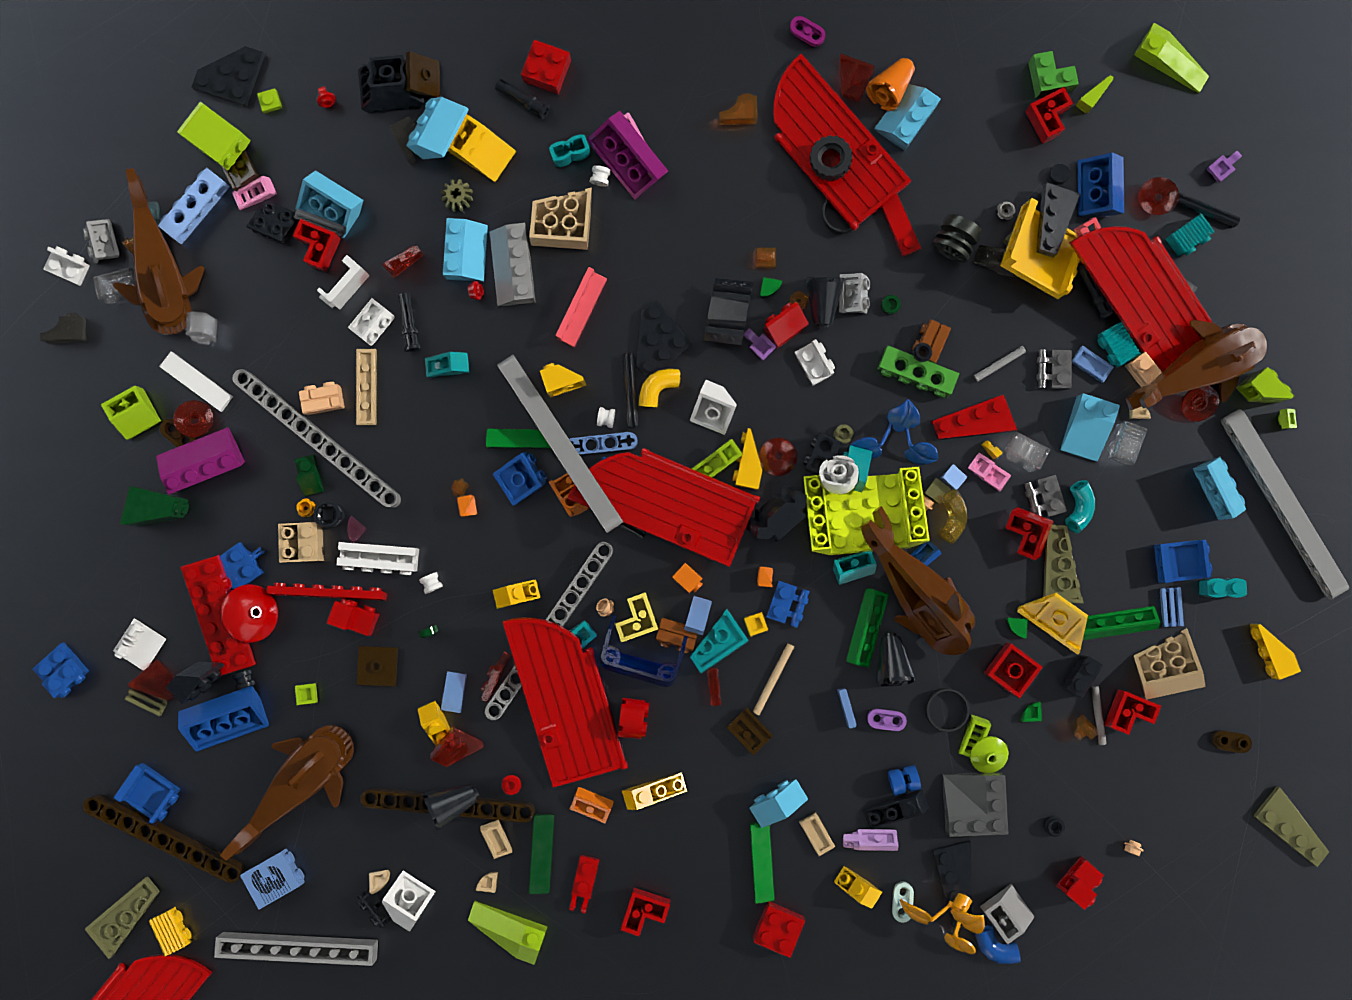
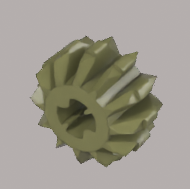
(454, 189)

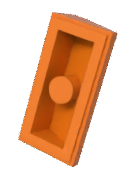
(591, 805)

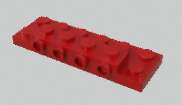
(207, 589)

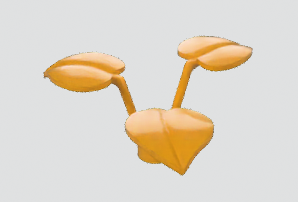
(959, 907)

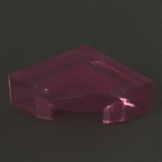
(355, 529)

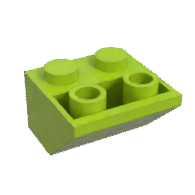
(1264, 387)
(131, 412)

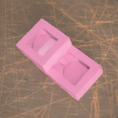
(989, 472)

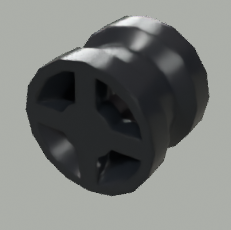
(243, 679)

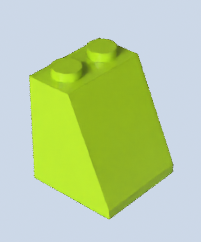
(213, 136)

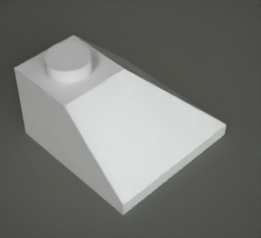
(713, 408)
(407, 900)

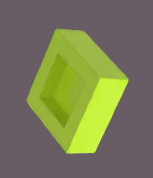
(269, 100)
(1287, 419)
(306, 694)

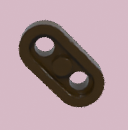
(174, 437)
(1232, 741)

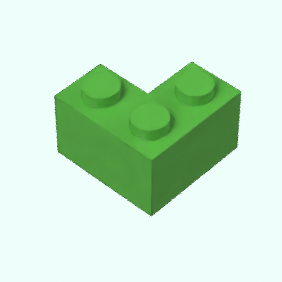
(1047, 78)

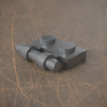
(1060, 369)
(1050, 495)

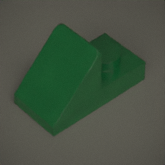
(309, 475)

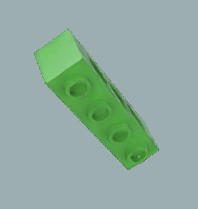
(946, 376)

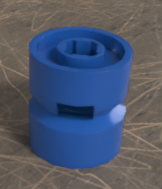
(898, 783)

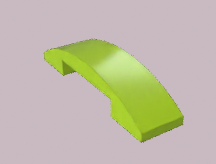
(719, 459)

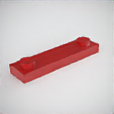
(900, 226)

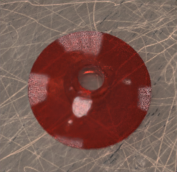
(1161, 186)
(1204, 408)
(193, 410)
(770, 463)

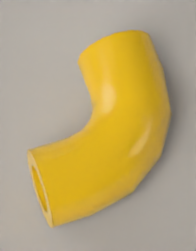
(655, 383)

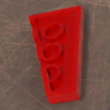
(982, 418)

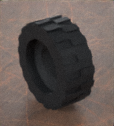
(820, 147)

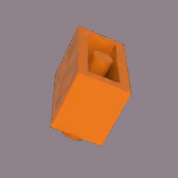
(688, 578)

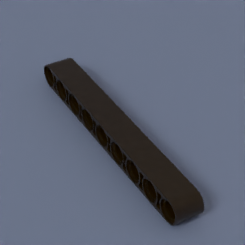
(420, 807)
(154, 838)

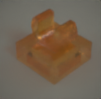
(766, 258)
(1084, 728)

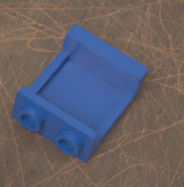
(1183, 561)
(148, 792)

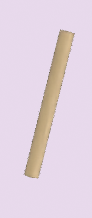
(773, 679)

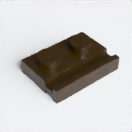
(241, 172)
(749, 731)

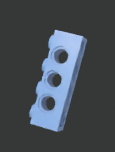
(194, 215)

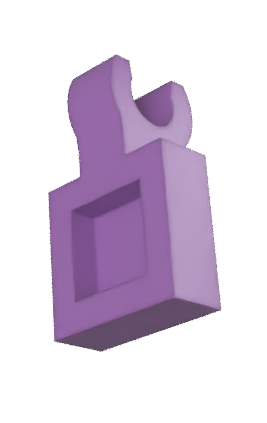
(1223, 167)
(760, 345)

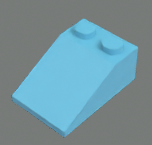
(1089, 426)

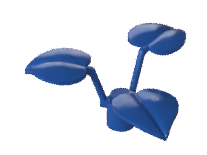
(901, 419)

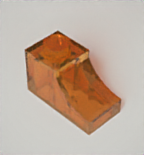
(742, 112)

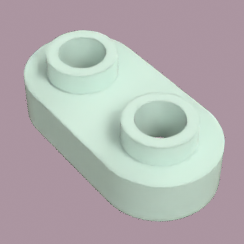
(907, 897)

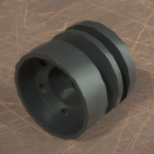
(957, 237)

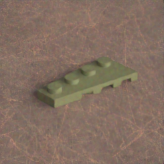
(1060, 567)
(1288, 824)
(117, 922)

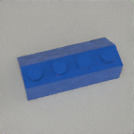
(222, 718)

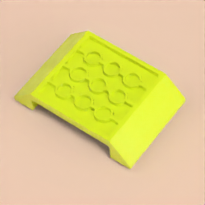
(838, 518)

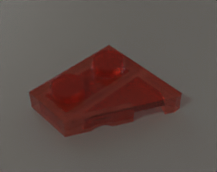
(854, 77)
(154, 681)
(455, 747)

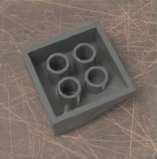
(975, 804)

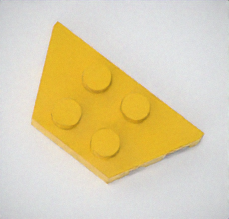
(1057, 619)

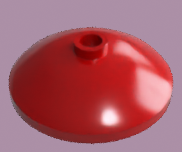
(238, 616)

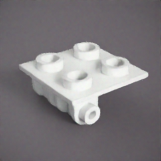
(139, 645)

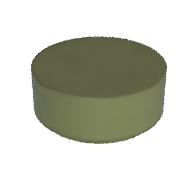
(843, 433)

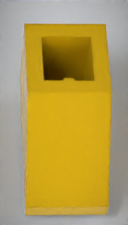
(516, 593)
(433, 722)
(857, 887)

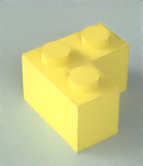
(642, 620)

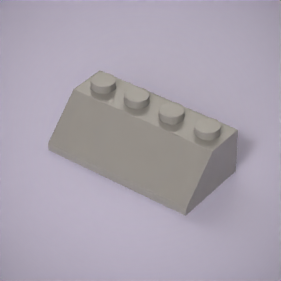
(512, 265)

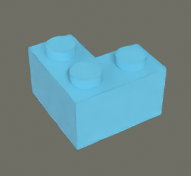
(778, 803)

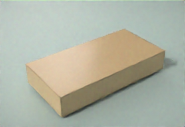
(817, 834)
(496, 839)

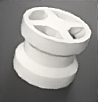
(600, 176)
(605, 417)
(430, 583)

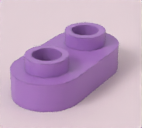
(886, 718)

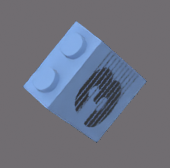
(273, 878)

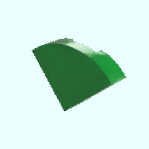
(769, 286)
(1018, 626)
(1032, 713)

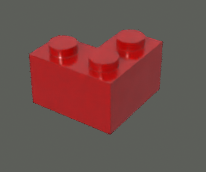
(1044, 114)
(321, 244)
(1033, 527)
(348, 615)
(1127, 708)
(1080, 882)
(643, 905)

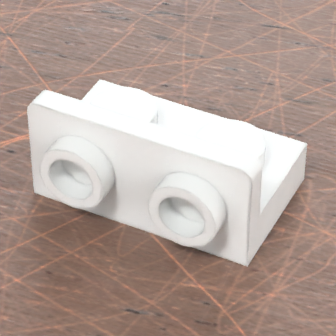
(65, 266)
(371, 322)
(815, 362)

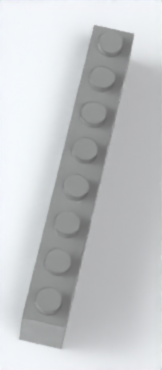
(296, 948)

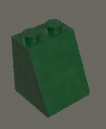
(151, 507)

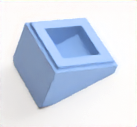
(953, 477)

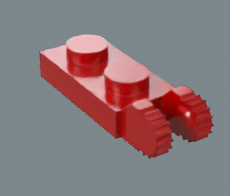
(584, 881)

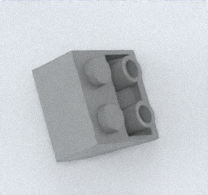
(1008, 913)

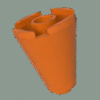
(891, 84)

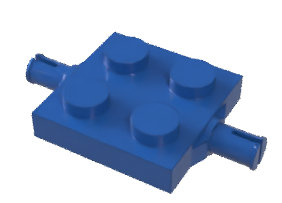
(241, 564)

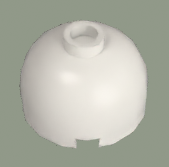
(839, 474)

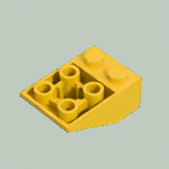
(481, 148)

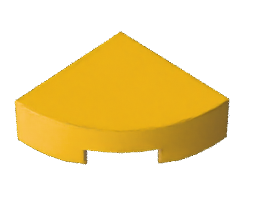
(994, 452)

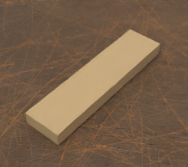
(366, 386)

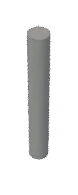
(1000, 363)
(1098, 715)

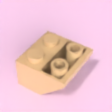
(300, 542)

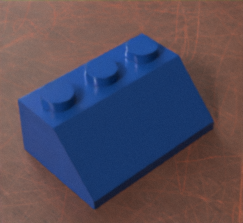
(1101, 186)

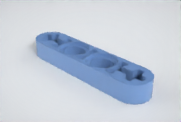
(600, 441)

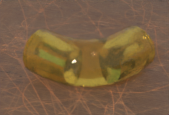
(956, 516)

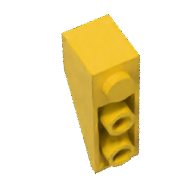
(750, 468)
(1278, 658)
(654, 791)

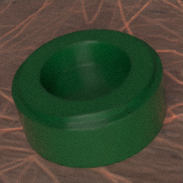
(890, 304)
(428, 631)

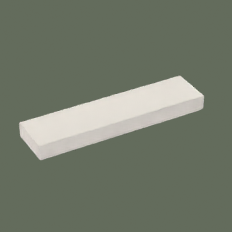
(196, 381)

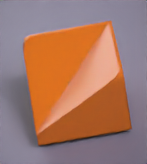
(466, 506)
(765, 576)

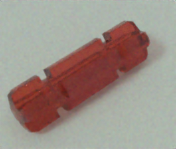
(714, 686)

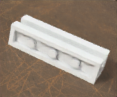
(378, 556)

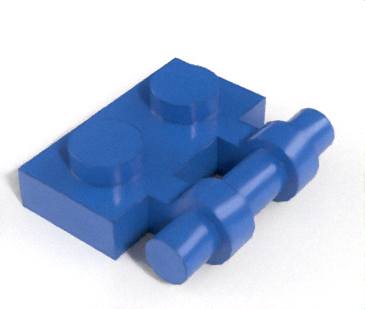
(781, 603)

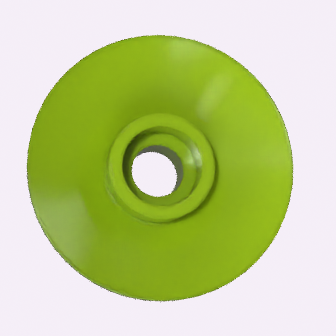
(984, 749)

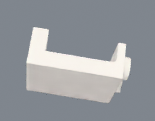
(346, 286)

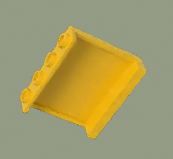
(1042, 271)

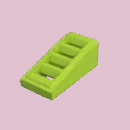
(1088, 101)
(968, 733)

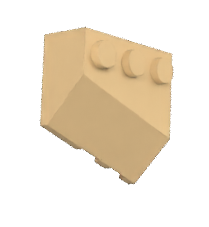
(562, 221)
(1169, 667)

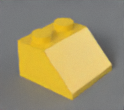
(560, 380)

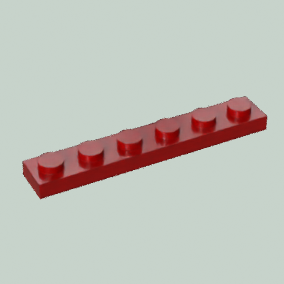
(335, 592)

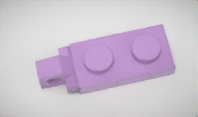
(872, 840)

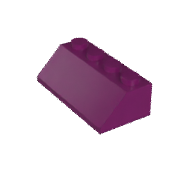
(627, 154)
(199, 460)

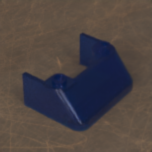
(638, 668)

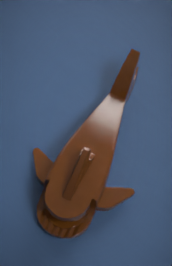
(157, 277)
(1214, 359)
(928, 600)
(308, 769)

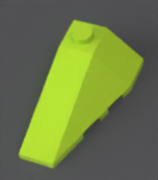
(1166, 54)
(513, 933)

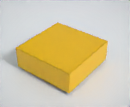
(755, 624)

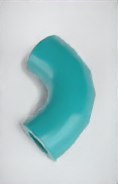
(1084, 506)

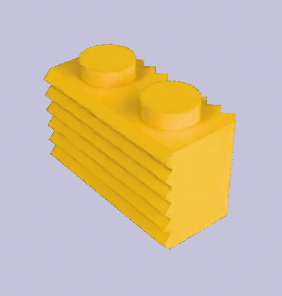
(170, 931)

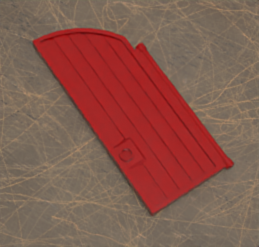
(811, 110)
(1143, 290)
(674, 503)
(564, 700)
(155, 979)

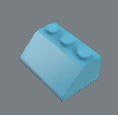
(908, 118)
(436, 128)
(328, 200)
(465, 250)
(1220, 489)

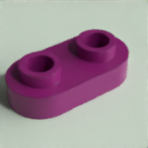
(808, 30)

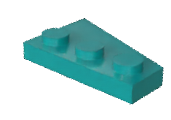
(719, 643)

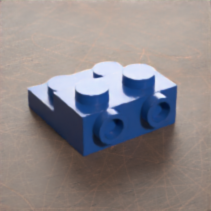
(520, 478)
(60, 671)

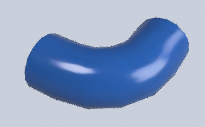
(996, 951)

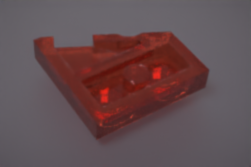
(403, 261)
(494, 673)

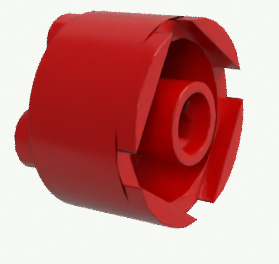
(631, 718)

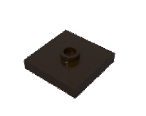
(422, 75)
(377, 666)

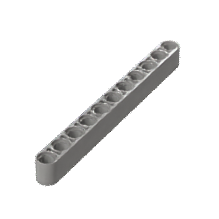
(308, 434)
(560, 443)
(1285, 504)
(508, 683)

